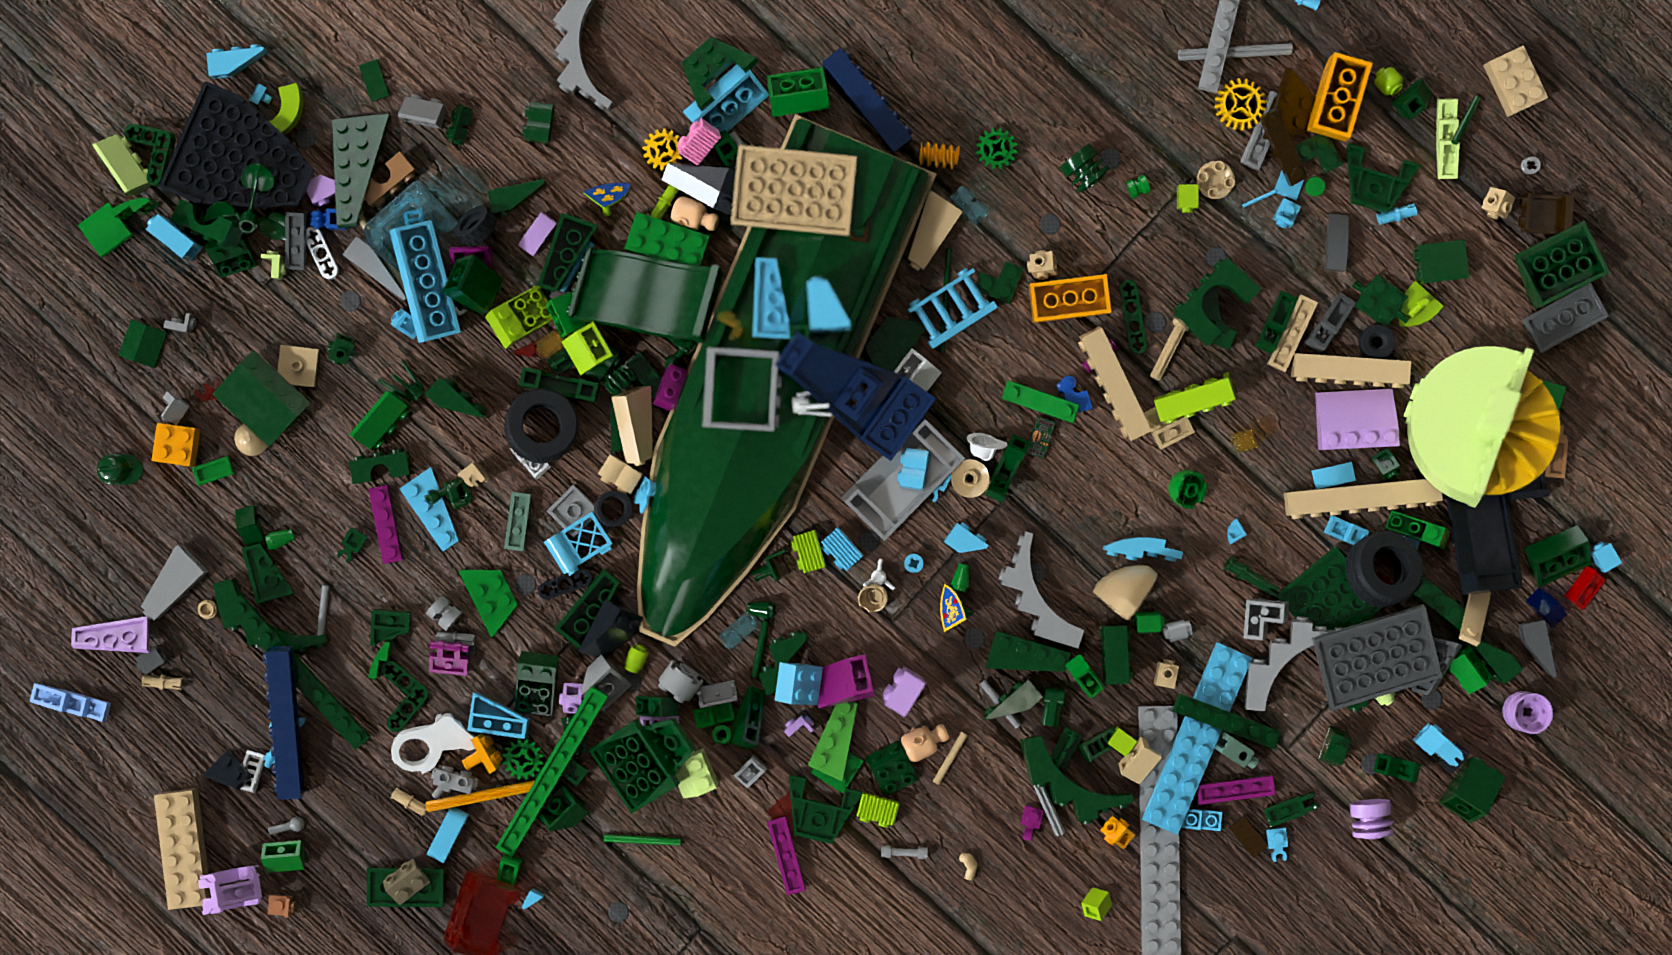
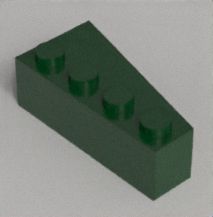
(580, 616)

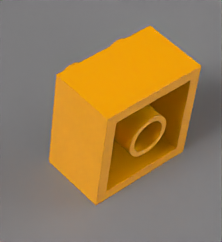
(176, 444)

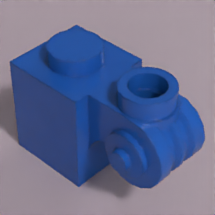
(327, 220)
(1066, 388)

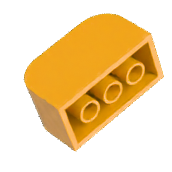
(1339, 96)

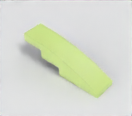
(1445, 129)

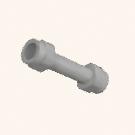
(920, 853)

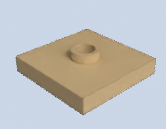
(298, 365)

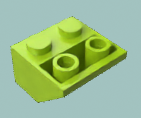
(587, 348)

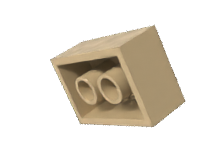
(1515, 81)

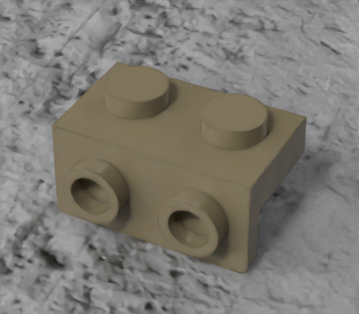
(405, 881)

